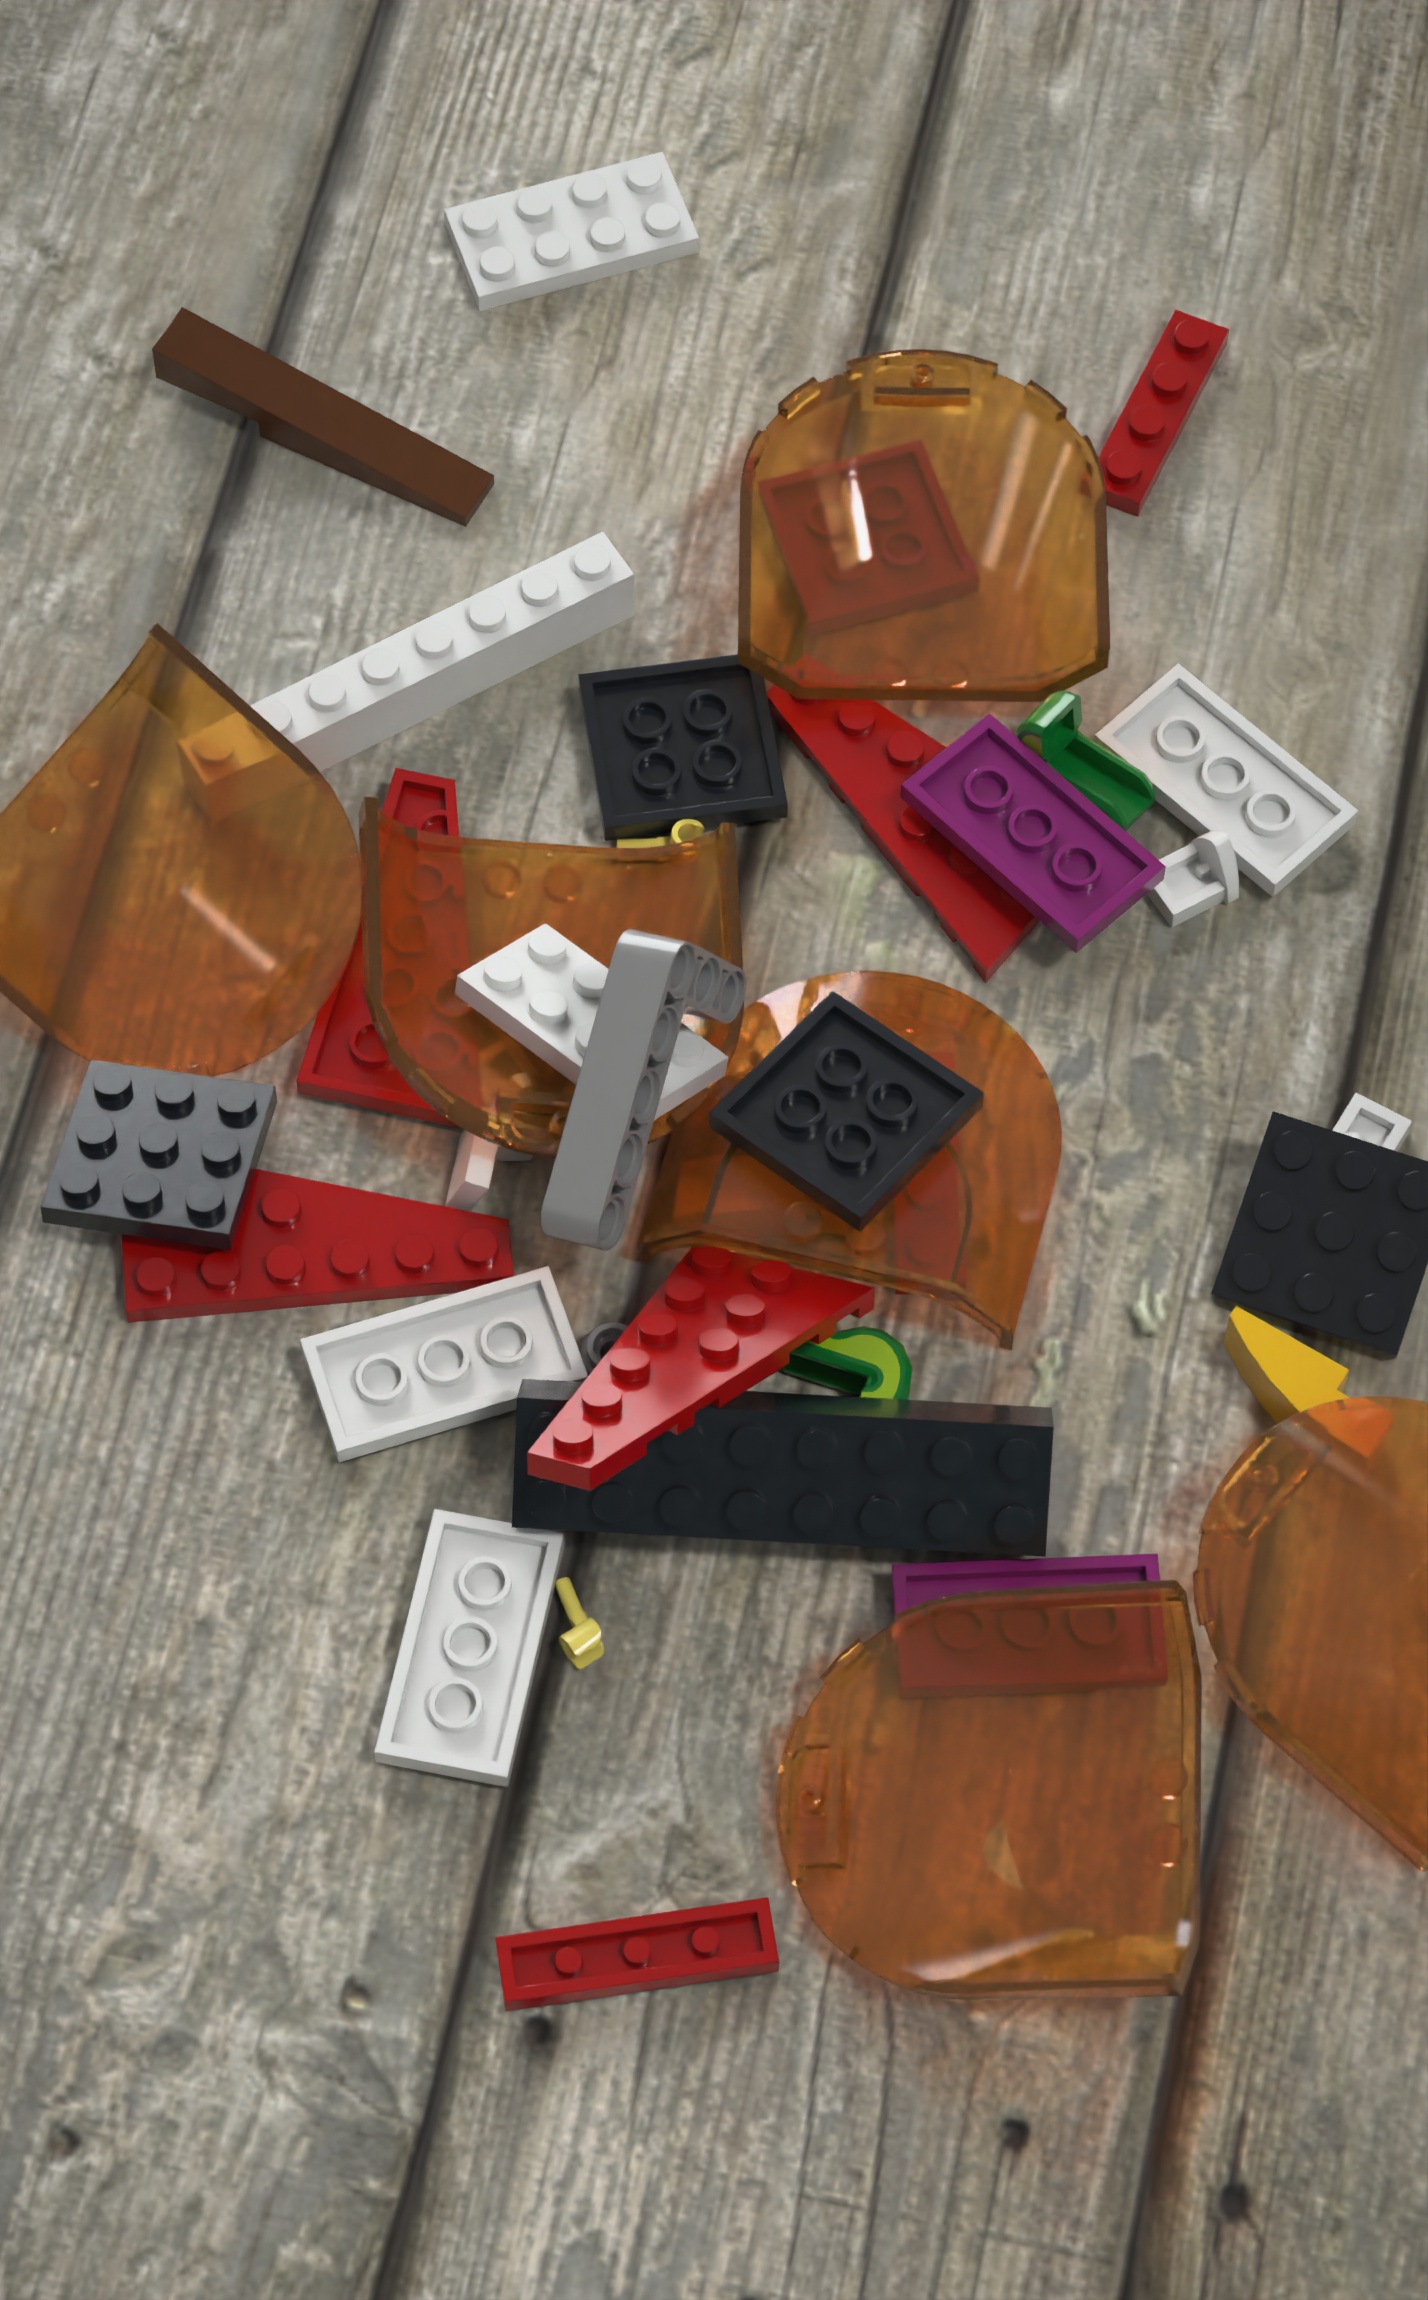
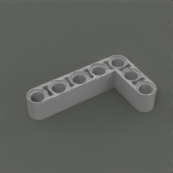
(623, 1077)

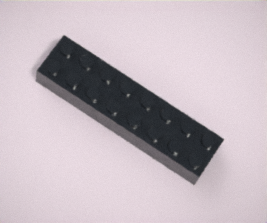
(813, 1474)

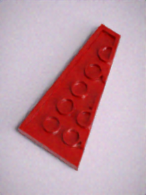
(866, 759)
(344, 1050)
(316, 1247)
(696, 1342)

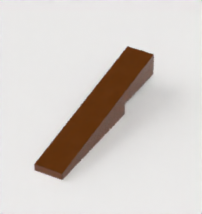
(317, 419)

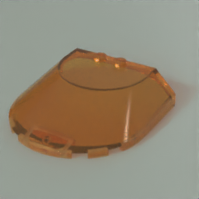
(922, 537)
(176, 878)
(454, 901)
(955, 1232)
(1323, 1602)
(1007, 1795)

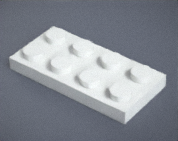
(571, 231)
(1228, 778)
(547, 1000)
(440, 1362)
(470, 1648)

